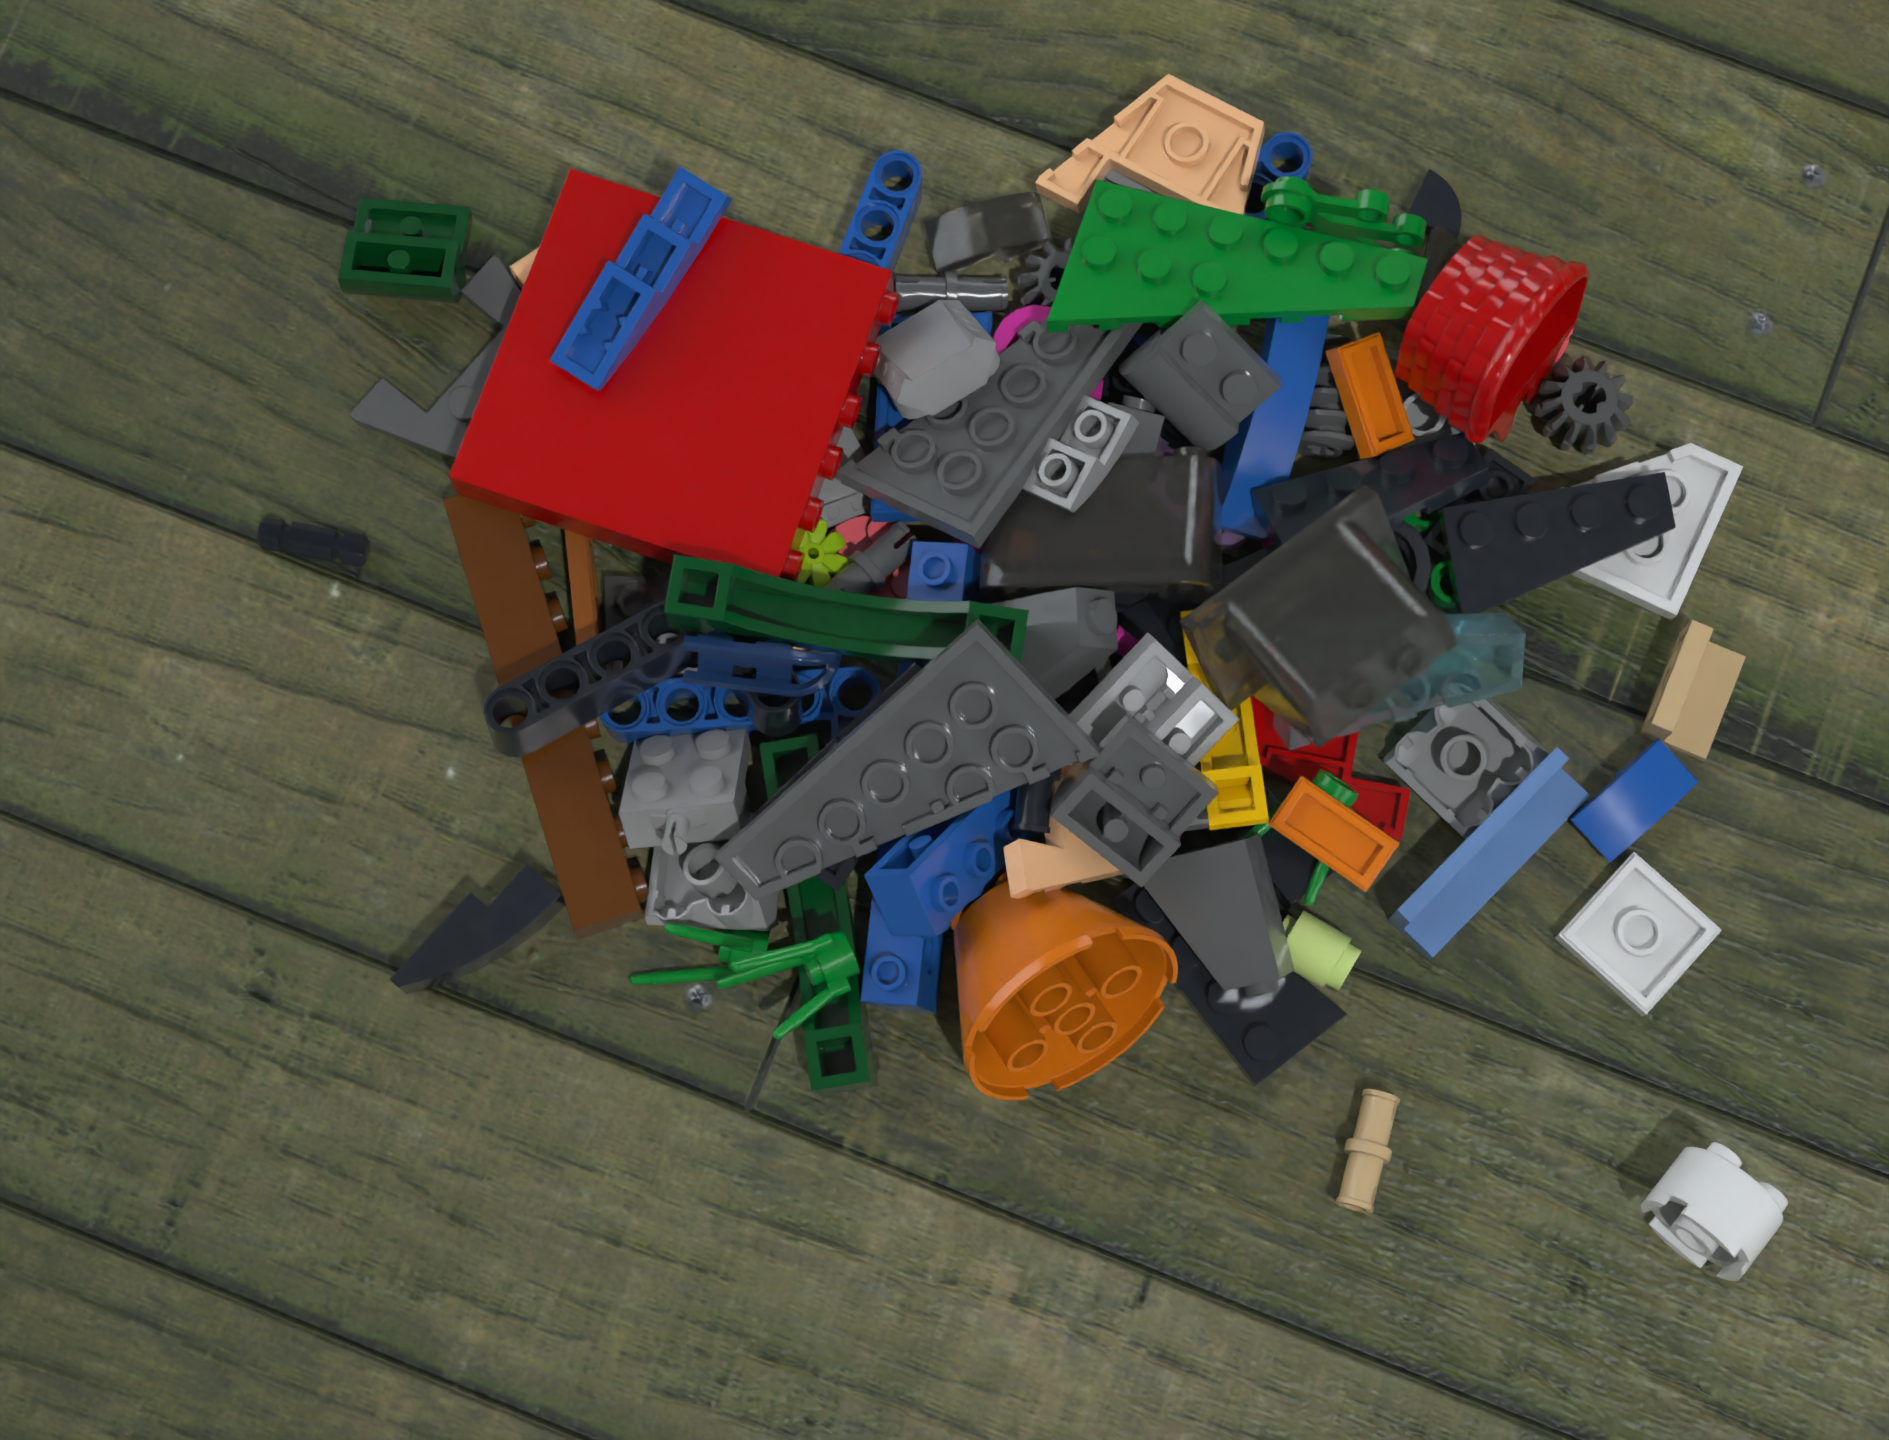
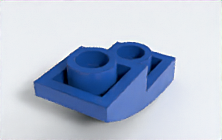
(1634, 800)

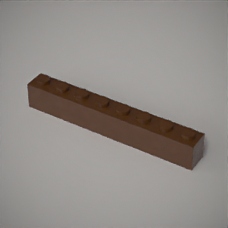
(565, 774)

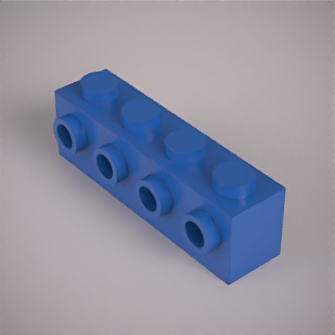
(943, 867)

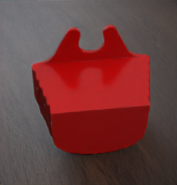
(1490, 333)

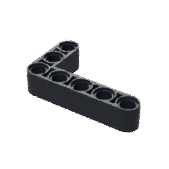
(604, 690)

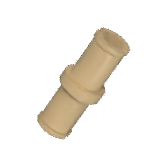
(1367, 1151)

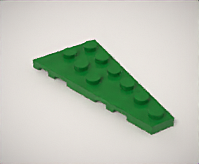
(1160, 255)

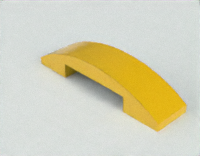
(1232, 765)

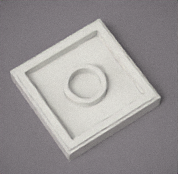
(1638, 934)

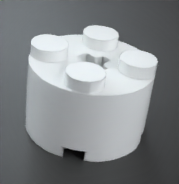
(1714, 1210)

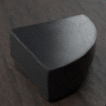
(1437, 204)

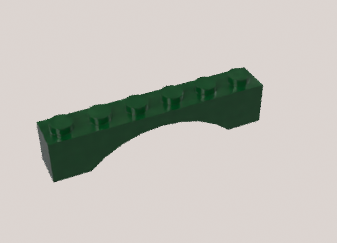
(763, 607)
(838, 1033)

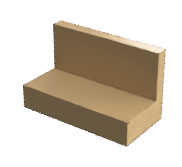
(1693, 692)

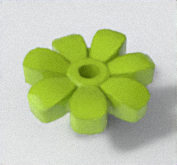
(821, 555)

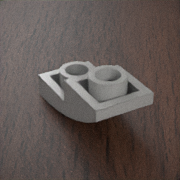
(1083, 457)

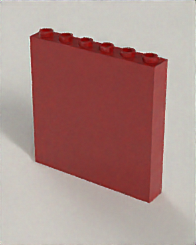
(715, 416)

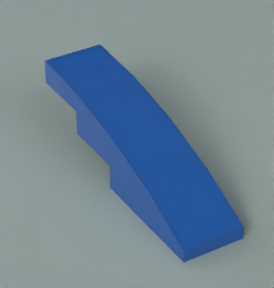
(641, 279)
(1271, 434)

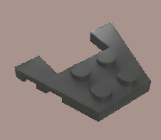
(446, 423)

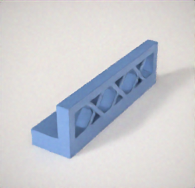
(1489, 856)

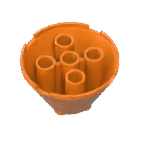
(1052, 987)

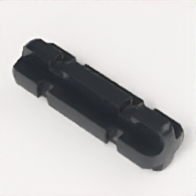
(313, 541)

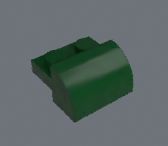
(406, 251)

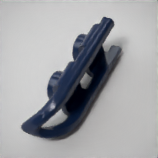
(771, 658)

